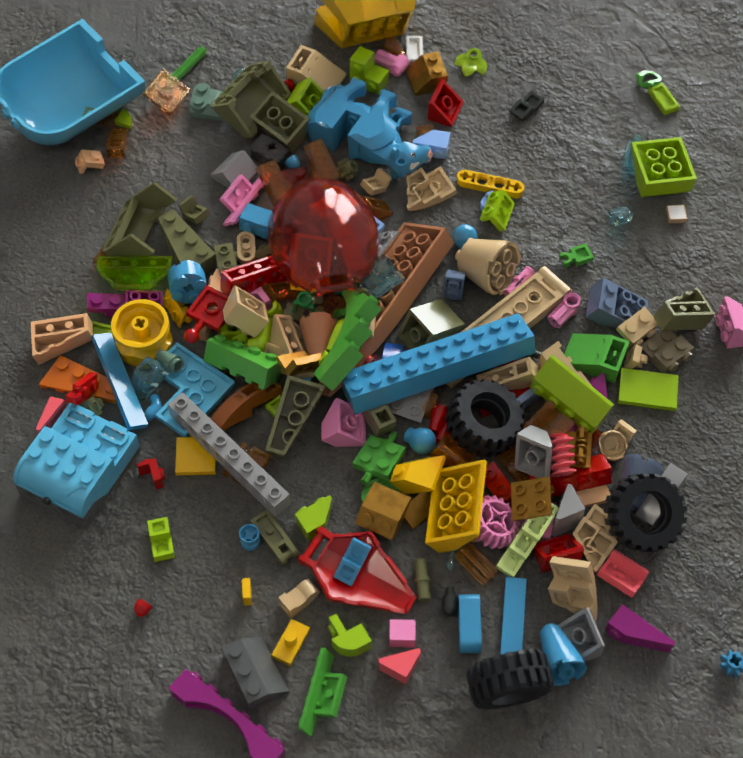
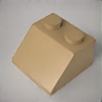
(245, 312)

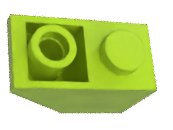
(311, 517)

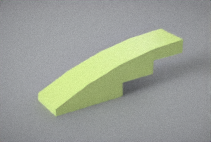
(524, 543)

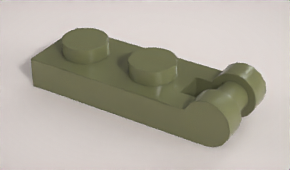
(274, 537)

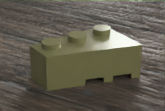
(684, 312)

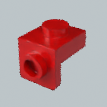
(150, 466)

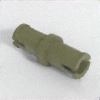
(422, 580)

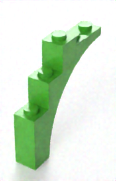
(354, 332)

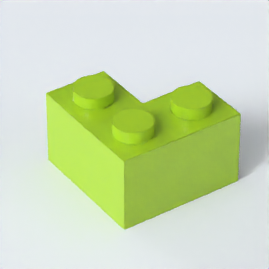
(364, 69)

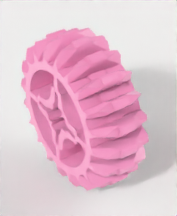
(496, 523)

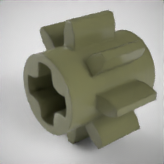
(347, 169)
(93, 404)

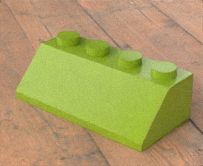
(571, 394)

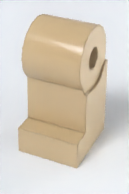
(298, 598)

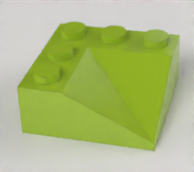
(662, 167)

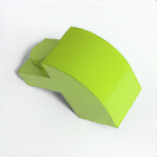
(349, 642)

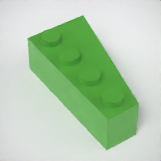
(243, 361)

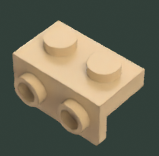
(638, 327)

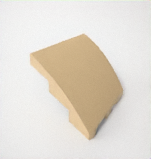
(428, 188)
(595, 537)
(573, 585)

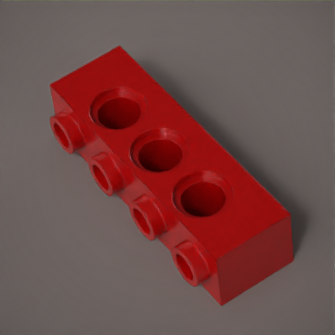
(251, 275)

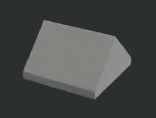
(234, 165)
(569, 512)
(584, 634)

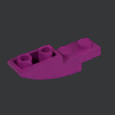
(110, 303)

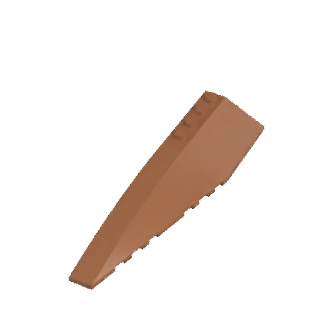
(416, 255)

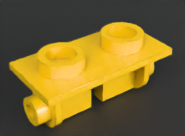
(176, 311)

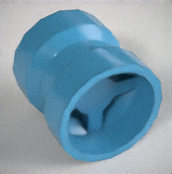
(249, 532)

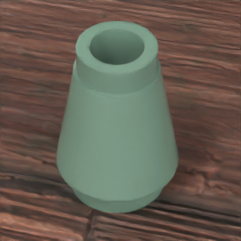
(171, 362)

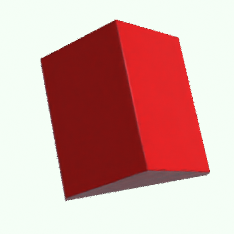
(444, 105)
(561, 546)

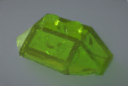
(133, 271)

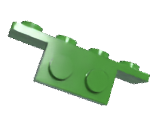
(324, 693)

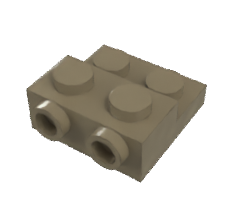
(667, 351)

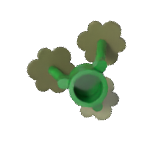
(304, 301)

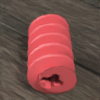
(561, 455)

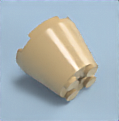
(489, 263)

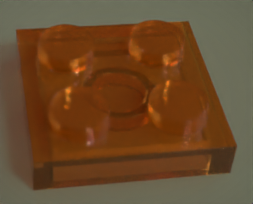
(166, 92)

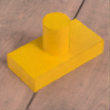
(290, 642)

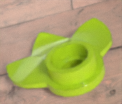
(471, 64)

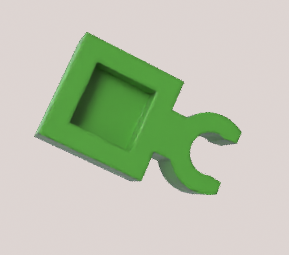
(578, 255)

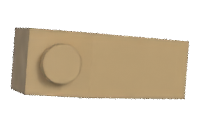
(513, 375)

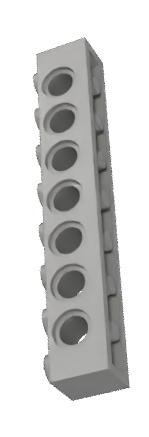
(229, 455)

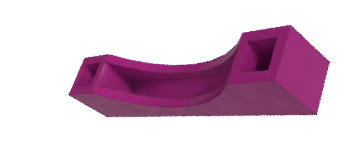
(193, 693)

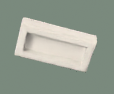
(414, 48)

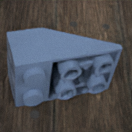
(612, 304)

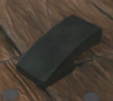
(527, 106)

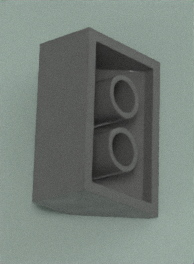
(254, 671)

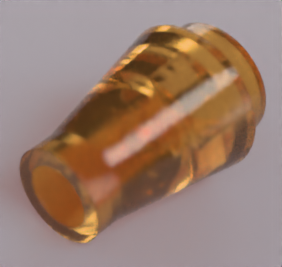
(393, 46)

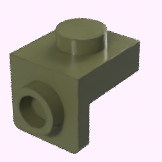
(193, 211)

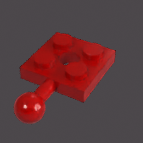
(199, 312)

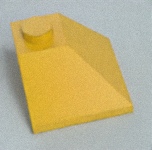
(417, 474)

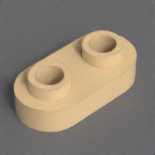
(246, 249)

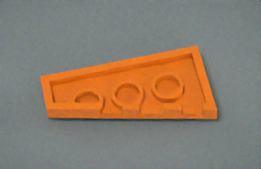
(67, 372)

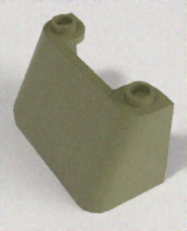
(246, 95)

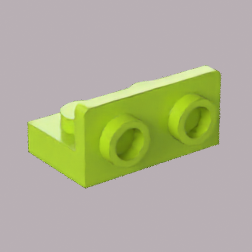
(498, 209)

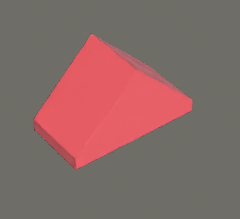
(400, 665)

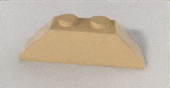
(289, 337)

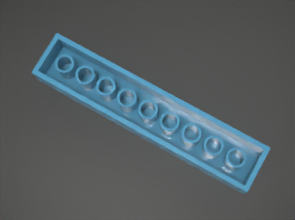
(438, 363)

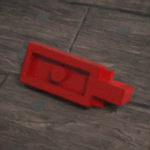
(83, 389)

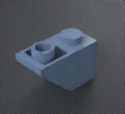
(454, 284)

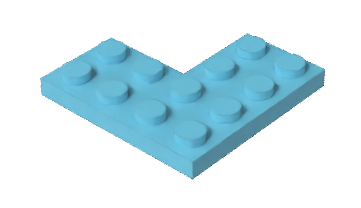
(199, 382)

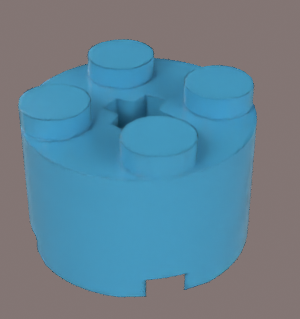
(186, 281)

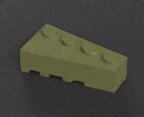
(294, 410)

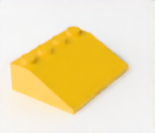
(456, 506)

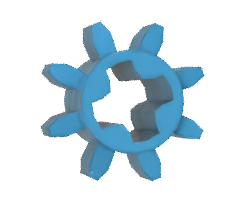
(730, 668)

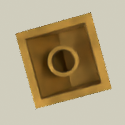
(426, 73)
(383, 511)

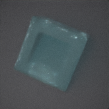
(621, 215)

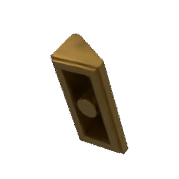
(418, 510)

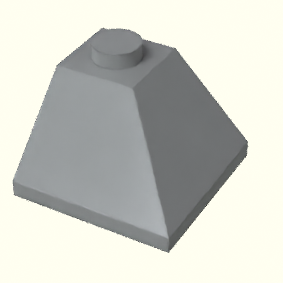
(533, 452)

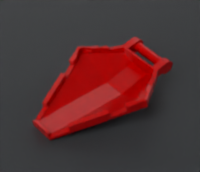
(377, 583)

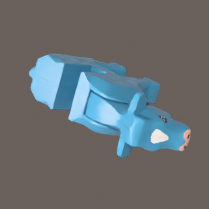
(370, 130)

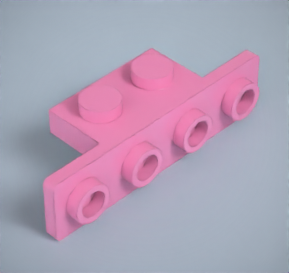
(238, 196)

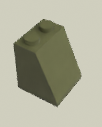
(429, 324)

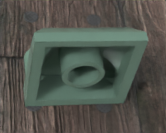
(201, 102)

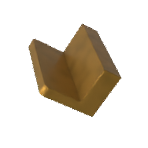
(298, 362)

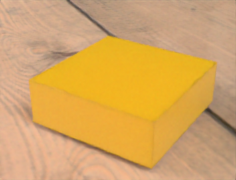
(246, 592)

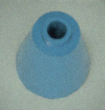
(561, 654)

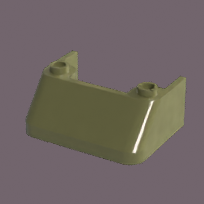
(136, 220)

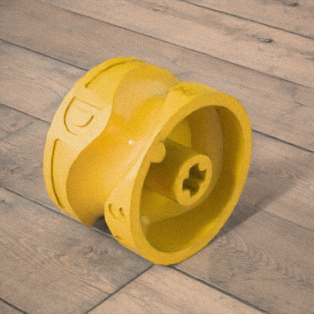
(141, 330)

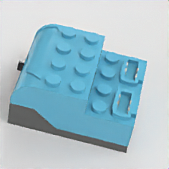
(76, 464)

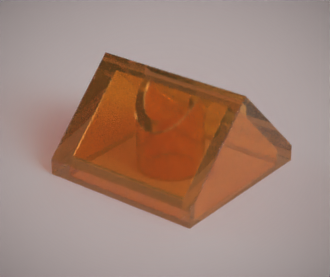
(452, 452)

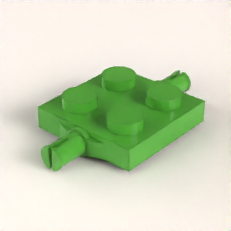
(379, 457)

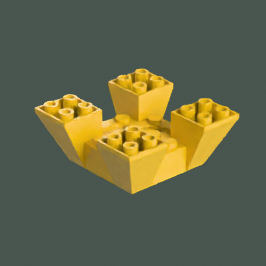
(363, 20)

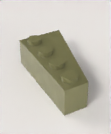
(185, 242)

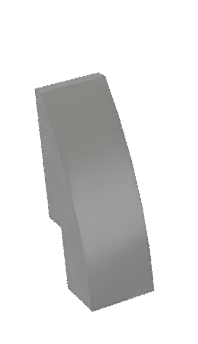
(650, 509)

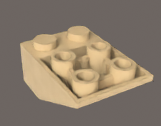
(312, 64)

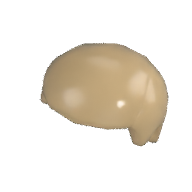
(612, 445)

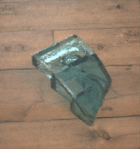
(382, 277)

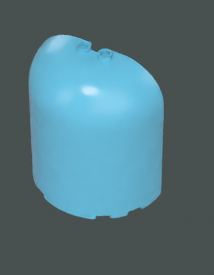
(59, 78)

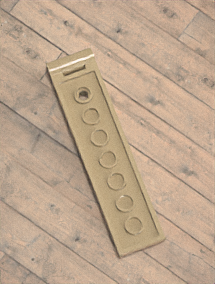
(531, 300)

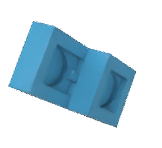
(352, 561)

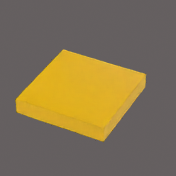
(193, 458)

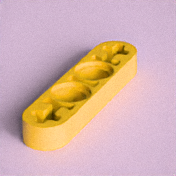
(490, 180)

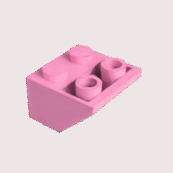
(730, 322)

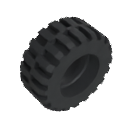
(499, 403)
(670, 518)
(509, 679)

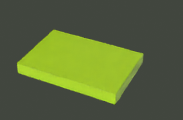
(648, 389)

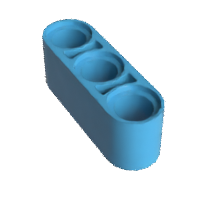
(469, 624)

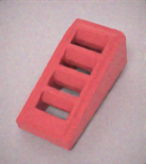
(51, 413)

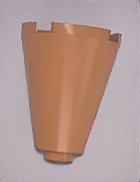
(317, 331)

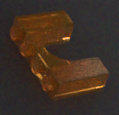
(320, 164)

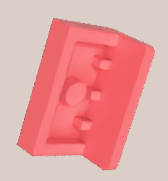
(623, 573)

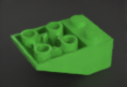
(597, 354)

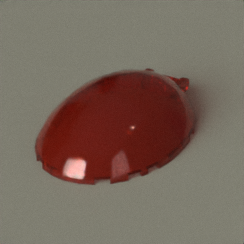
(323, 236)

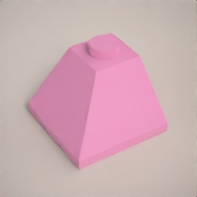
(342, 426)

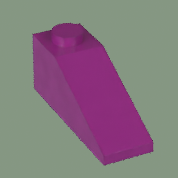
(634, 630)

